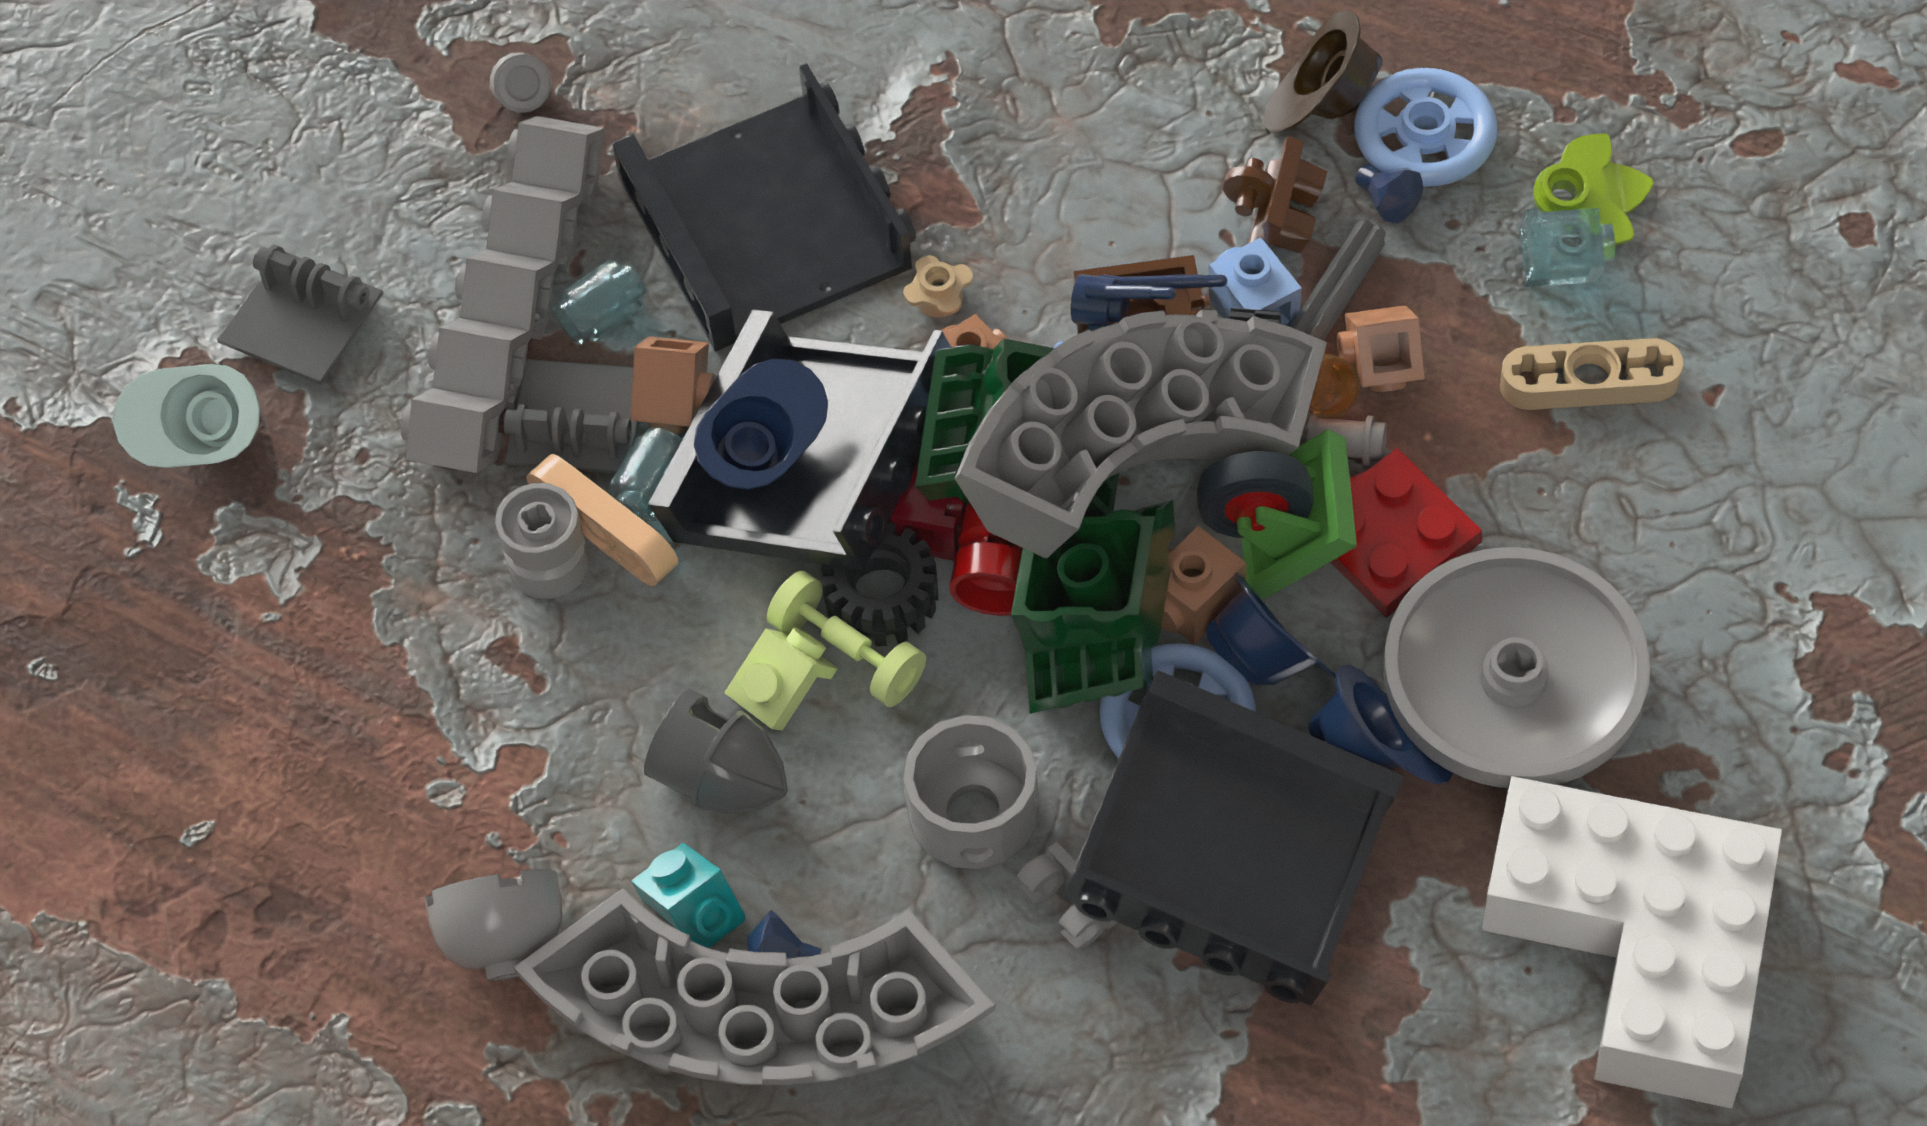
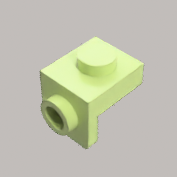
(779, 675)

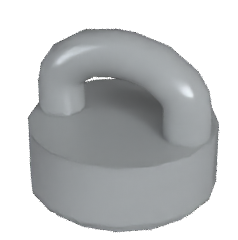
(520, 82)

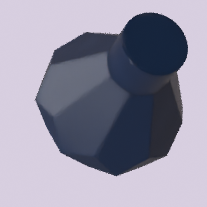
(1392, 191)
(775, 936)

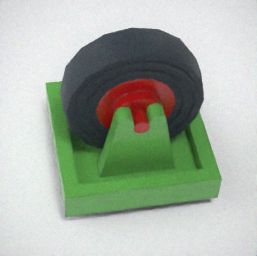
(1284, 508)

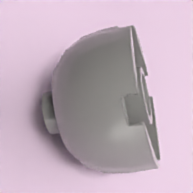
(495, 920)

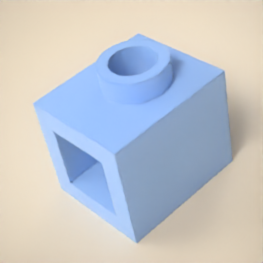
(1255, 282)

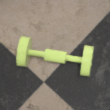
(797, 603)

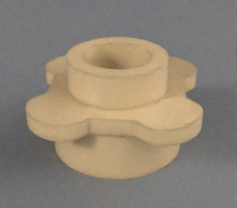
(937, 300)

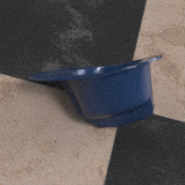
(761, 424)
(1256, 641)
(1363, 723)

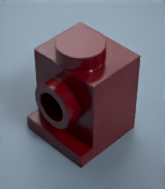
(931, 520)

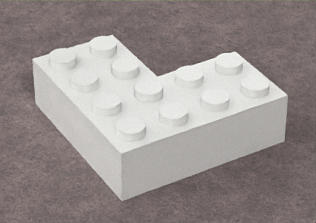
(1666, 896)

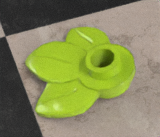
(1594, 183)

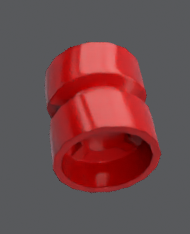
(984, 568)

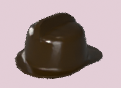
(1328, 76)

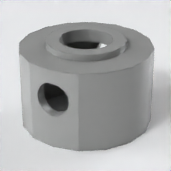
(941, 772)

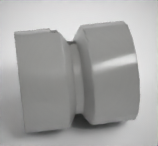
(542, 540)

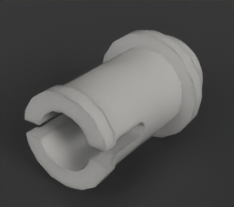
(1363, 438)

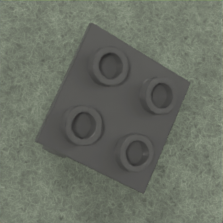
(299, 314)
(572, 413)

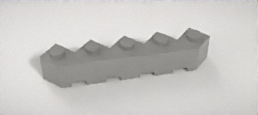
(504, 295)

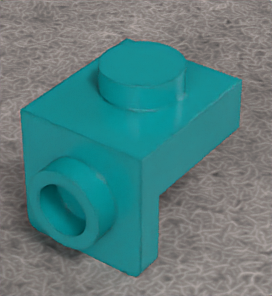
(690, 895)

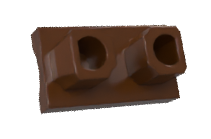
(1270, 195)

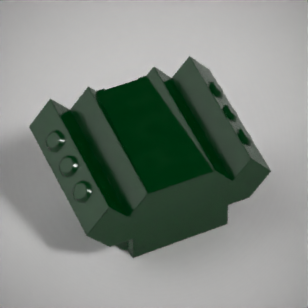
(962, 391)
(1094, 607)

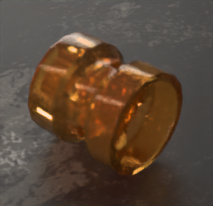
(1335, 388)

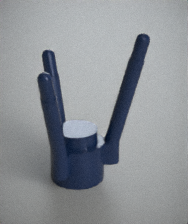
(1106, 298)

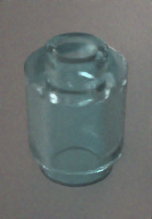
(600, 302)
(643, 471)

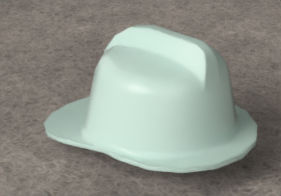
(187, 415)

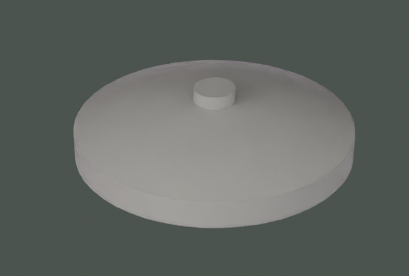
(1516, 667)

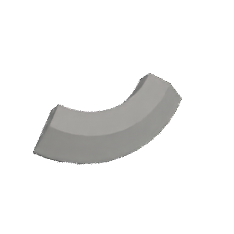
(1128, 399)
(753, 1012)

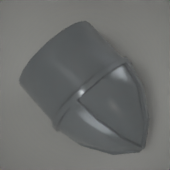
(715, 759)

